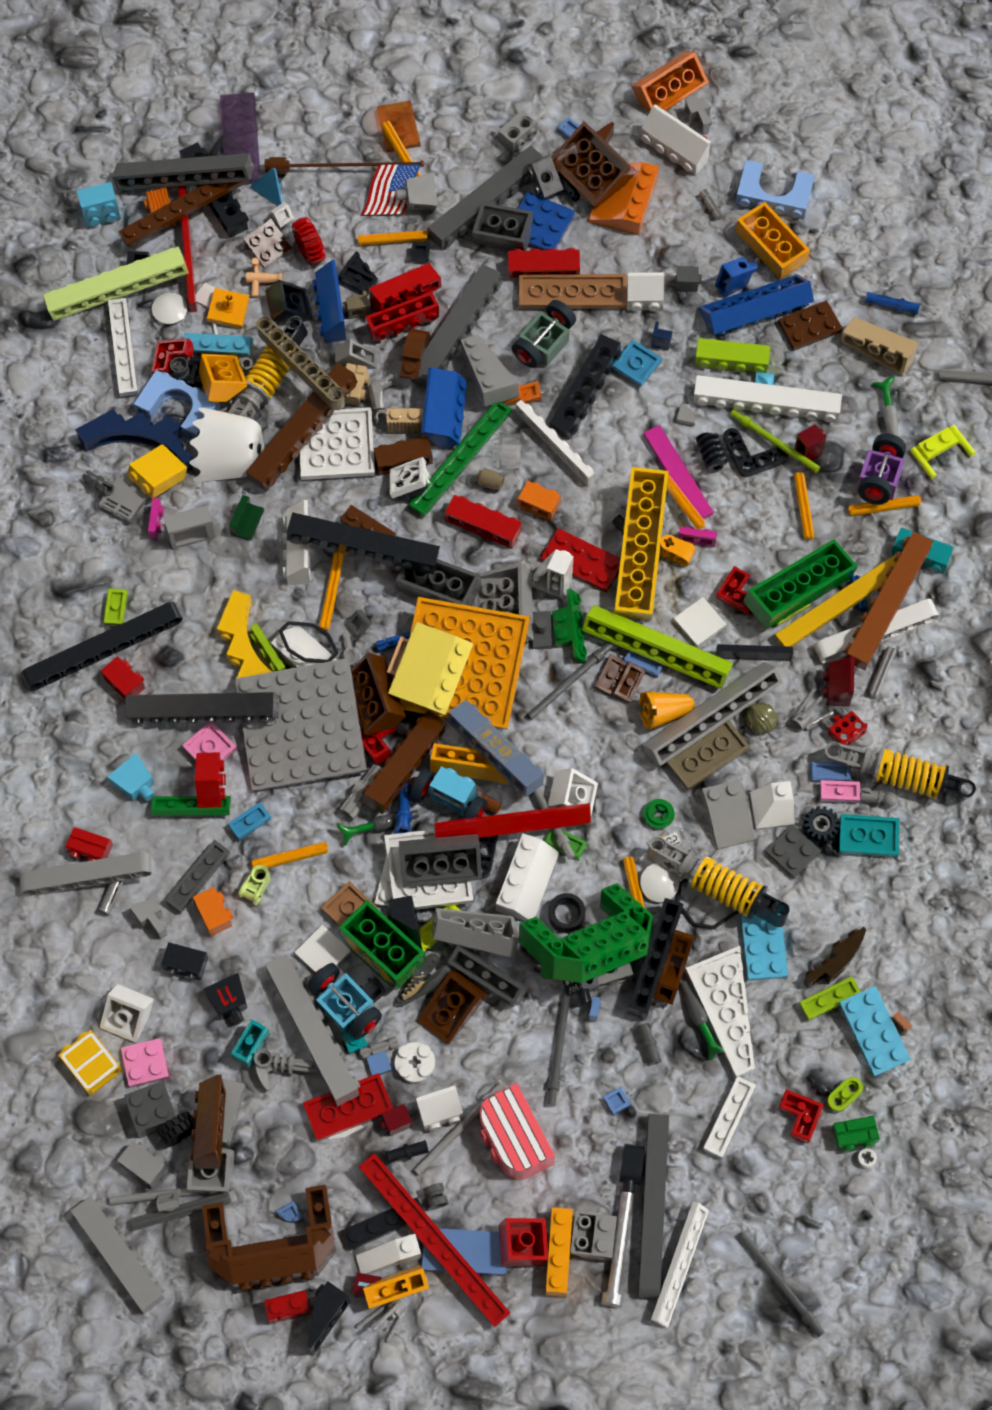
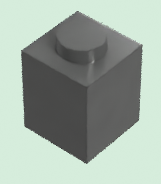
(688, 278)

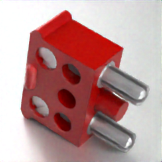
(846, 729)

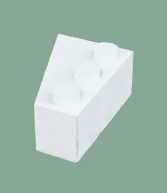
(554, 574)

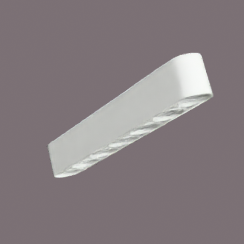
(904, 621)

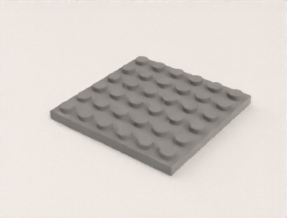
(315, 727)

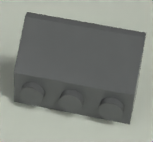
(503, 227)

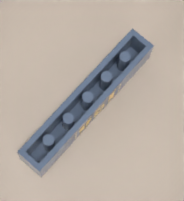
(496, 748)

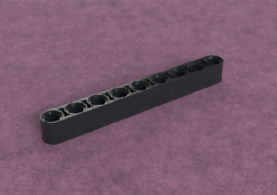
(101, 646)

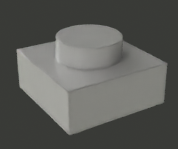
(168, 1201)

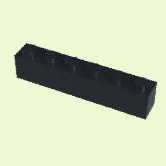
(655, 958)

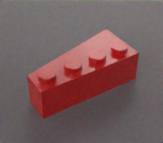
(404, 287)

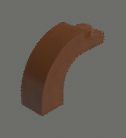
(413, 352)
(674, 967)

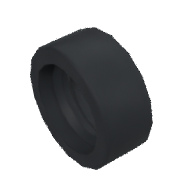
(569, 898)

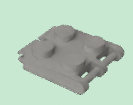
(125, 498)

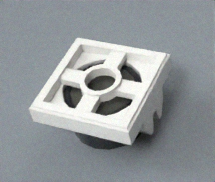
(409, 479)

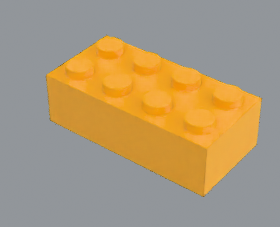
(772, 240)

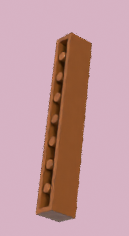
(889, 599)

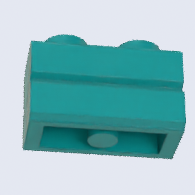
(249, 1043)

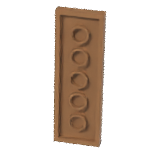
(574, 290)

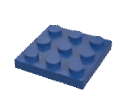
(548, 221)

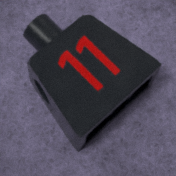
(228, 998)

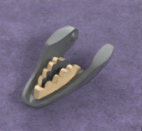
(420, 981)

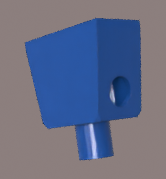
(734, 276)

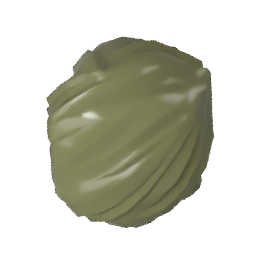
(760, 718)

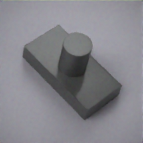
(542, 630)

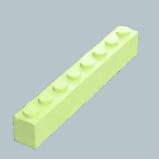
(115, 283)

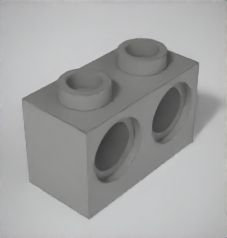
(514, 135)

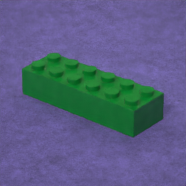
(800, 584)

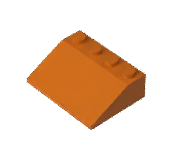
(629, 205)

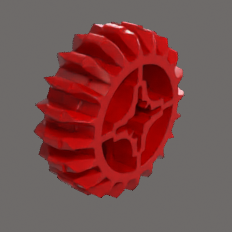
(308, 240)

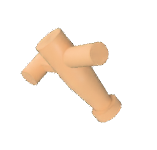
(260, 277)

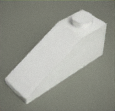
(389, 1255)

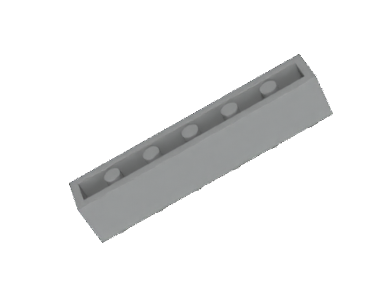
(117, 1254)

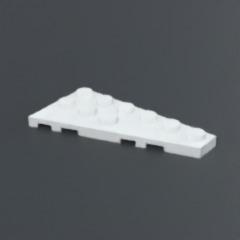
(723, 996)

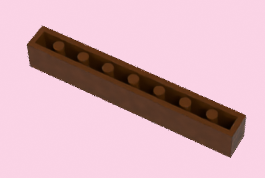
(297, 432)

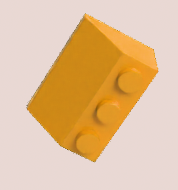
(221, 376)

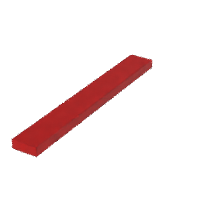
(188, 257)
(516, 822)

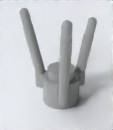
(802, 719)
(393, 1309)

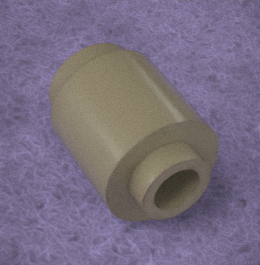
(490, 479)

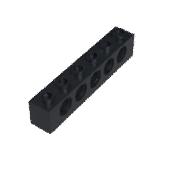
(231, 224)
(604, 347)

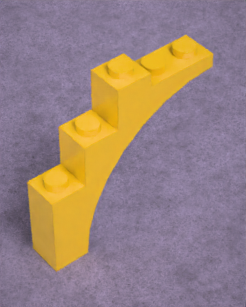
(234, 628)

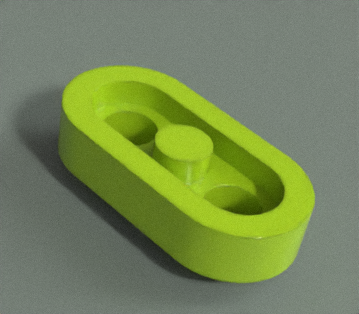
(844, 1095)

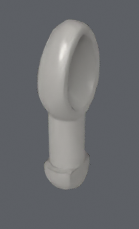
(349, 652)

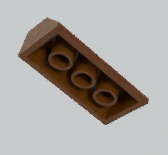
(375, 707)
(209, 1123)

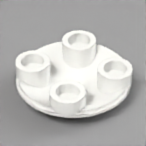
(169, 308)
(659, 883)

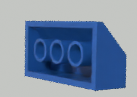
(330, 303)
(444, 407)

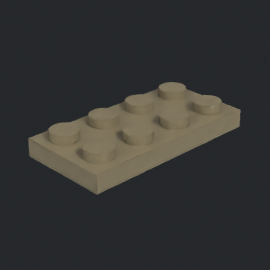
(708, 755)

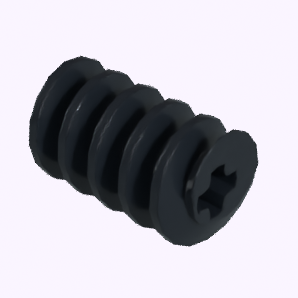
(711, 452)

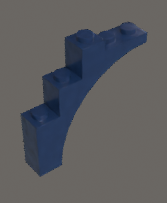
(114, 429)

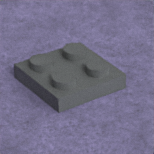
(793, 852)

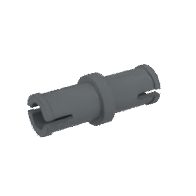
(98, 482)
(649, 1044)

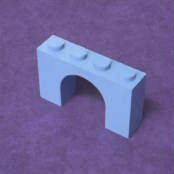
(791, 204)
(164, 387)

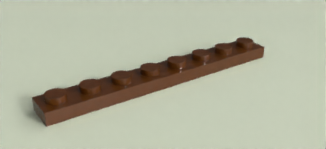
(175, 211)

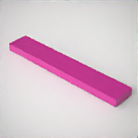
(672, 462)

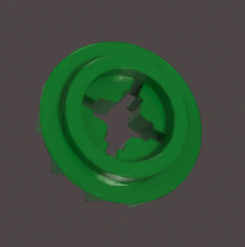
(663, 807)

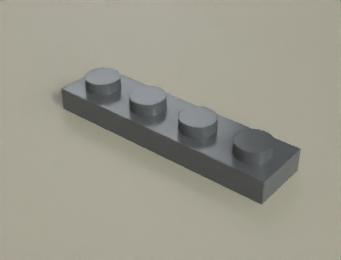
(197, 876)

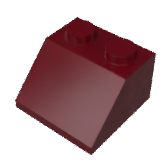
(839, 682)

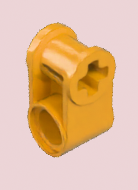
(678, 550)

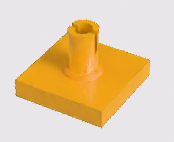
(228, 308)

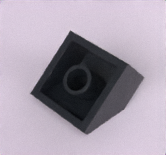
(287, 301)
(404, 916)

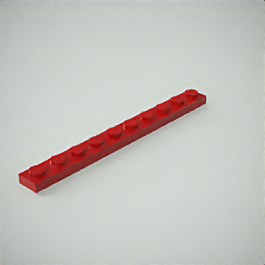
(434, 1240)

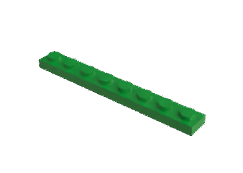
(461, 458)

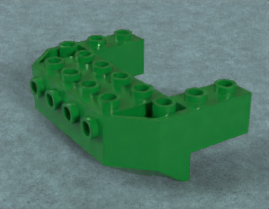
(593, 948)

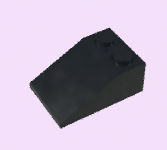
(327, 1310)

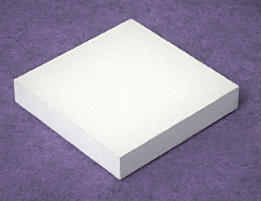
(699, 622)
(322, 949)

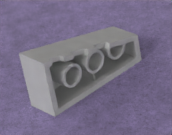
(488, 373)
(476, 930)

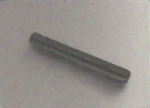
(183, 1210)

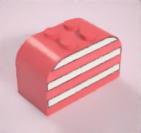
(514, 1135)

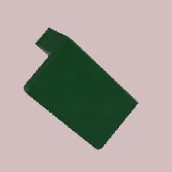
(245, 519)

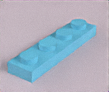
(221, 344)

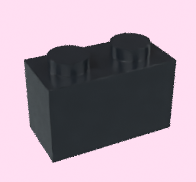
(184, 961)

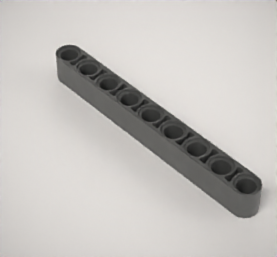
(653, 1206)

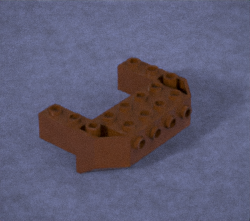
(271, 1260)

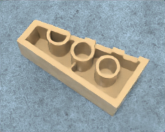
(880, 345)

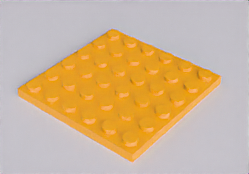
(493, 662)

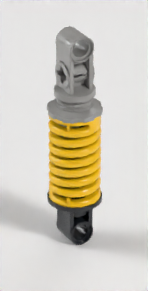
(266, 374)
(901, 769)
(719, 883)

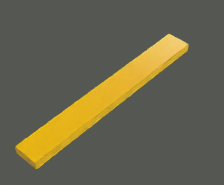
(834, 605)

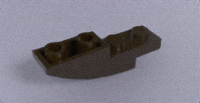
(842, 955)

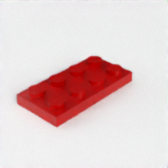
(589, 561)
(331, 1120)

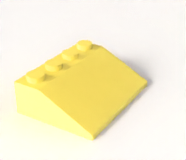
(430, 668)

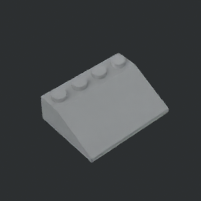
(507, 591)

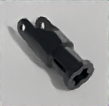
(568, 188)

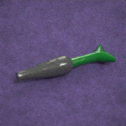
(379, 823)
(700, 1019)

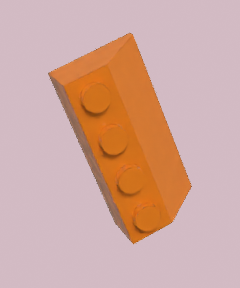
(671, 82)

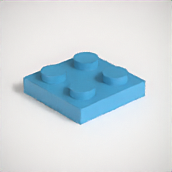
(637, 363)

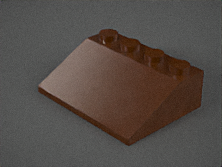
(592, 165)

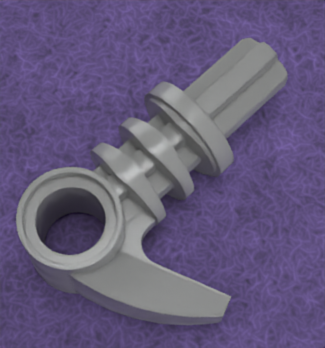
(277, 1062)

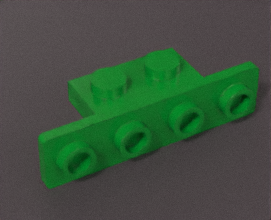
(568, 626)

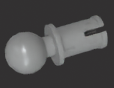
(888, 799)

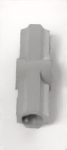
(354, 803)

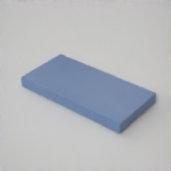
(478, 1248)

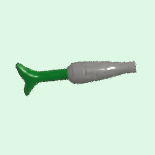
(889, 411)

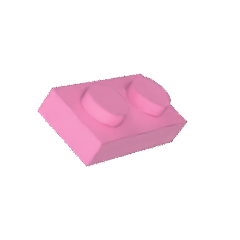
(840, 791)

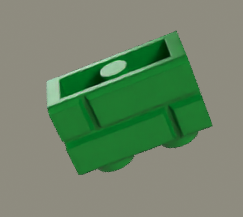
(855, 1134)

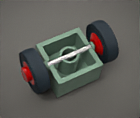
(545, 335)

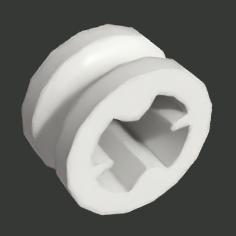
(860, 1160)

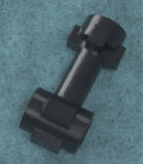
(194, 363)

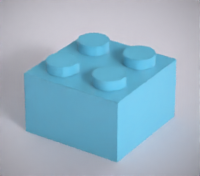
(98, 204)

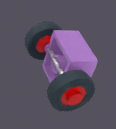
(882, 469)

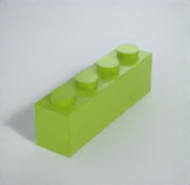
(732, 355)

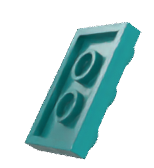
(869, 835)

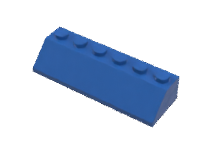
(757, 304)

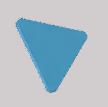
(269, 186)

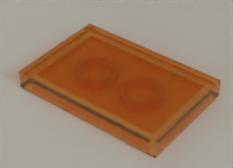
(403, 122)

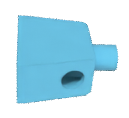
(133, 779)

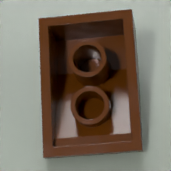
(452, 1006)

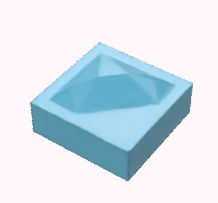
(764, 378)

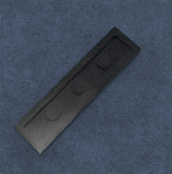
(754, 652)

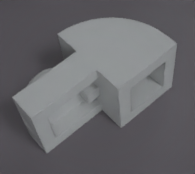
(699, 111)
(148, 914)

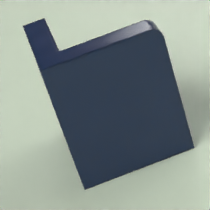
(661, 338)

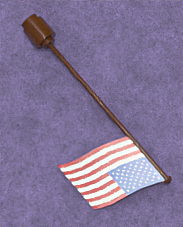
(387, 179)

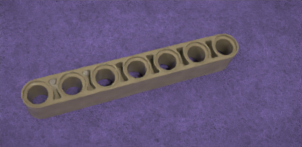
(303, 370)

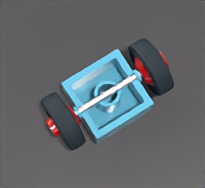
(450, 791)
(344, 1002)

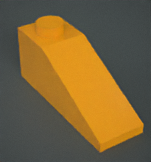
(396, 1286)

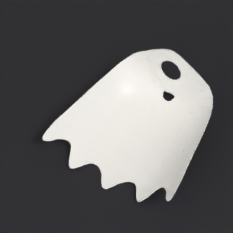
(225, 445)

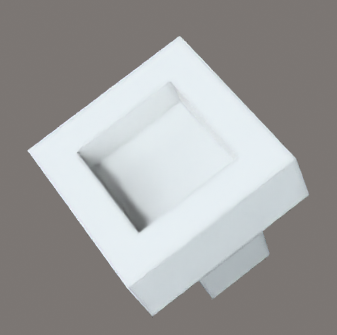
(282, 214)

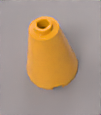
(663, 707)

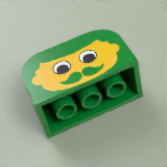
(381, 945)

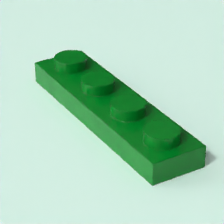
(185, 806)

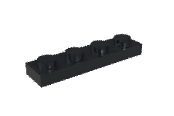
(373, 1228)

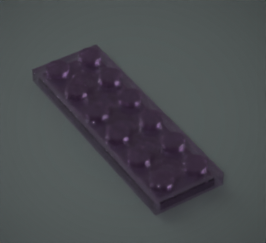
(240, 128)

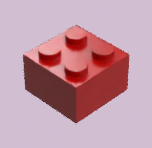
(210, 780)
(523, 1242)

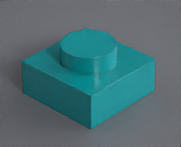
(353, 1044)

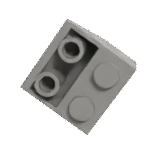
(593, 1236)

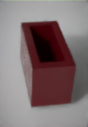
(810, 442)

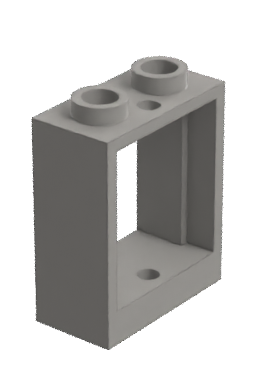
(188, 527)

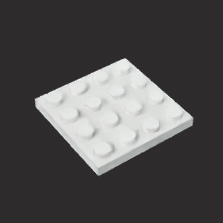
(340, 447)
(426, 895)

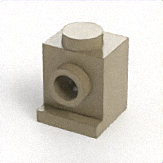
(357, 306)

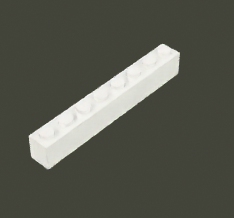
(767, 398)

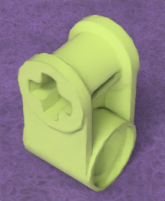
(253, 888)

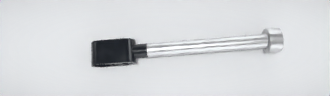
(630, 1176)

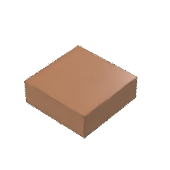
(901, 1023)

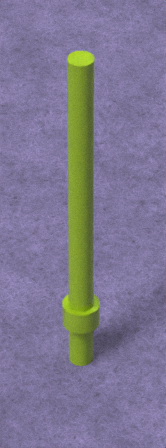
(747, 422)

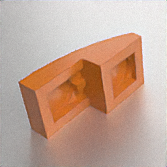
(527, 393)

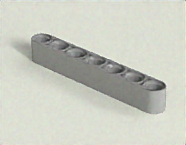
(85, 874)

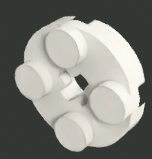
(406, 1054)

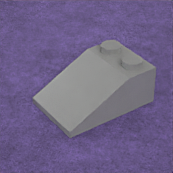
(728, 814)

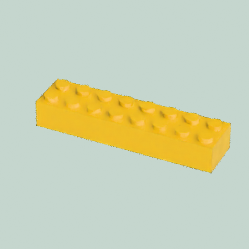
(641, 543)

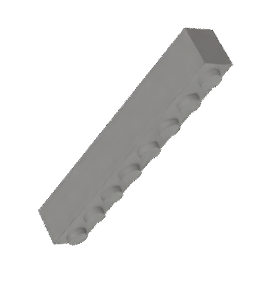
(712, 713)
(312, 1030)

